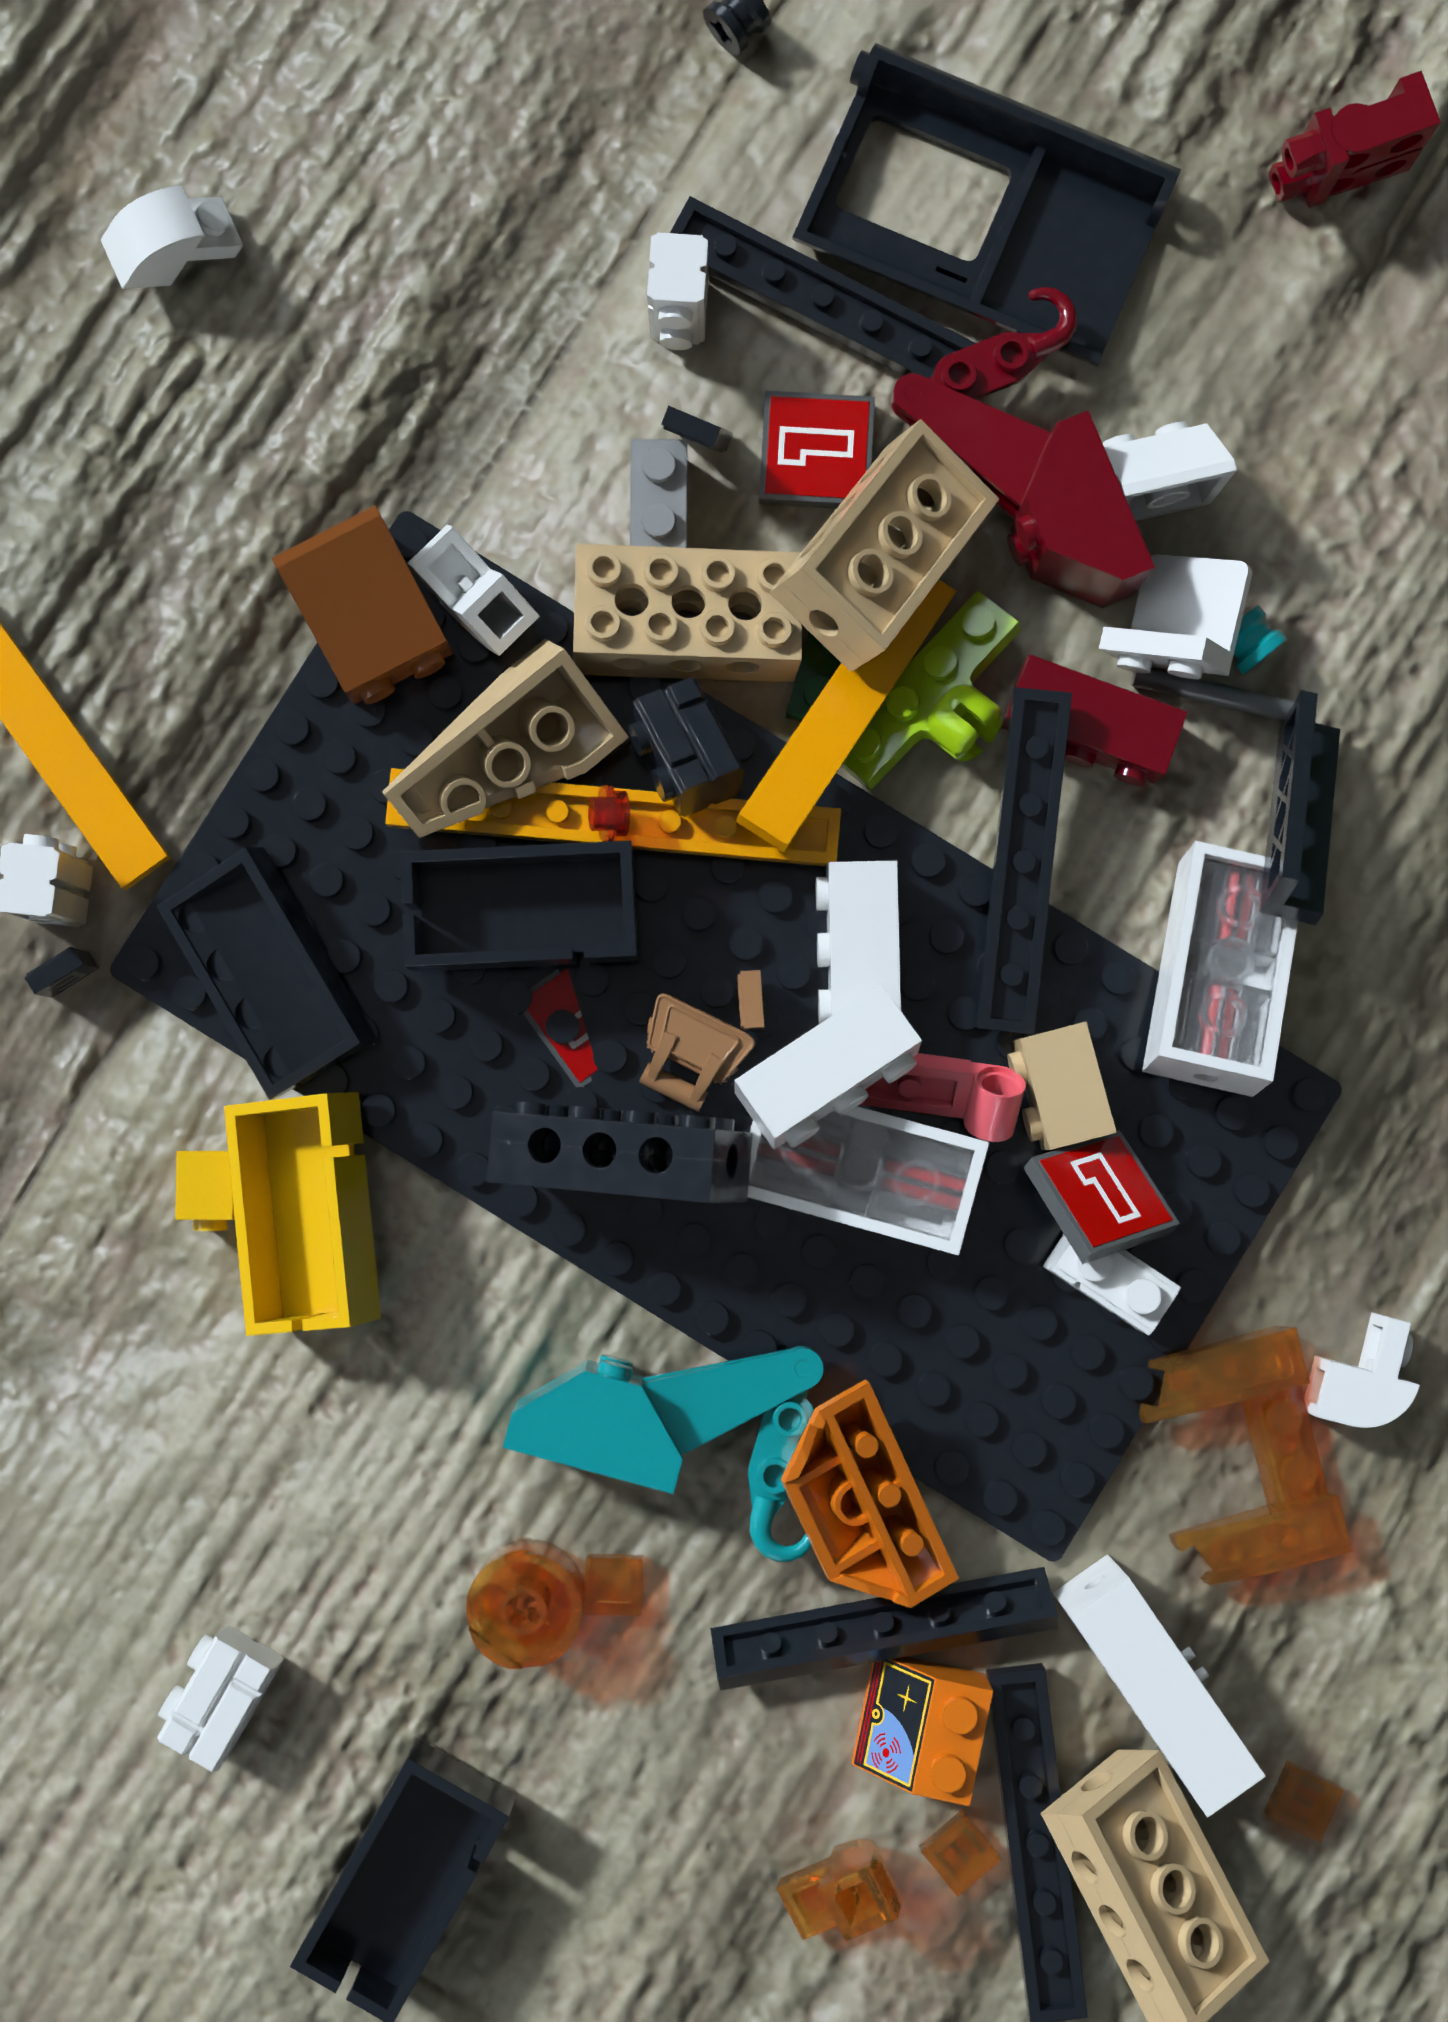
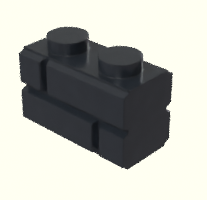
(686, 747)

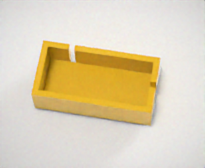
(302, 1214)

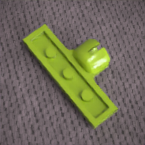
(938, 695)

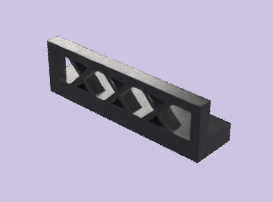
(1300, 815)

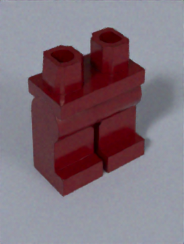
(1357, 144)

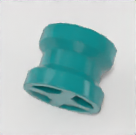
(1255, 640)

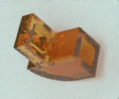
(842, 1891)

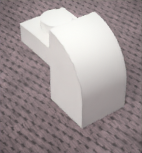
(165, 230)
(472, 591)
(1372, 1390)

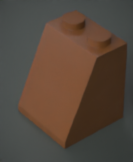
(364, 606)

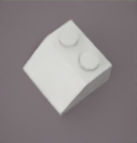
(1170, 470)

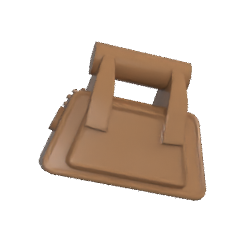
(695, 1042)

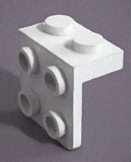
(1184, 618)

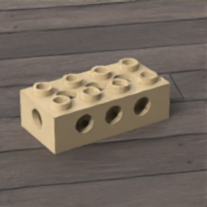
(909, 486)
(672, 646)
(1155, 1888)

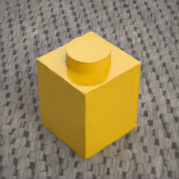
(204, 1189)

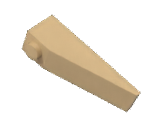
(516, 736)

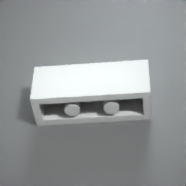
(860, 934)
(829, 1068)

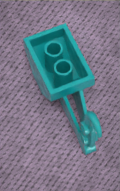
(641, 1426)

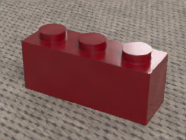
(1108, 722)

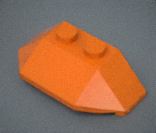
(864, 1503)

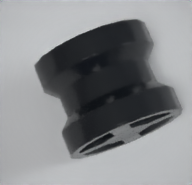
(735, 21)

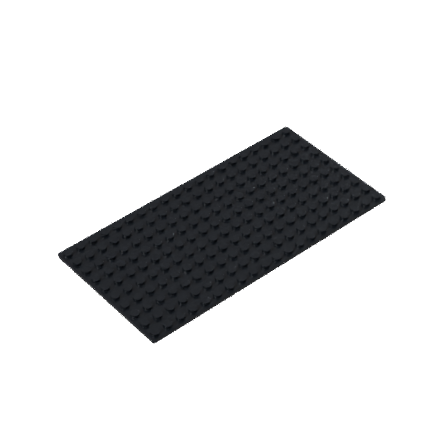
(981, 1359)

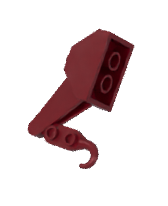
(1056, 485)

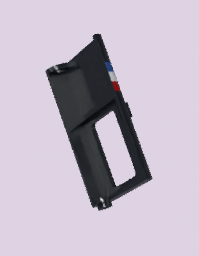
(1067, 222)

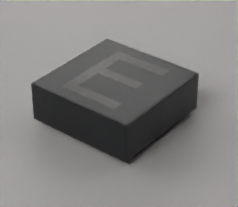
(61, 972)

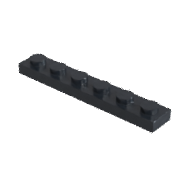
(818, 294)
(1023, 860)
(882, 1629)
(1036, 1865)

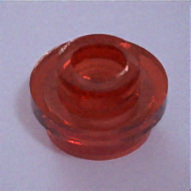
(609, 813)

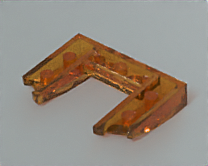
(1300, 1515)

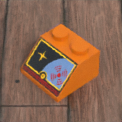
(923, 1727)

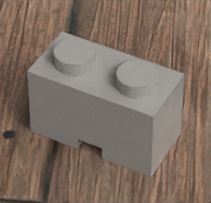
(658, 492)

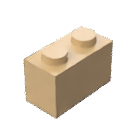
(1062, 1087)

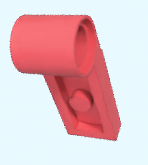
(954, 1087)

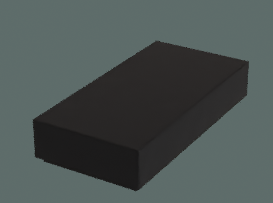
(696, 429)

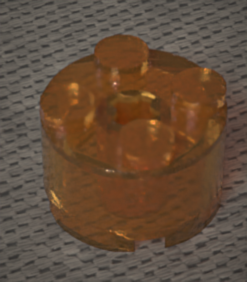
(541, 1632)

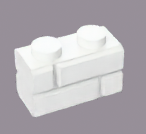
(678, 289)
(44, 881)
(1116, 1283)
(219, 1697)

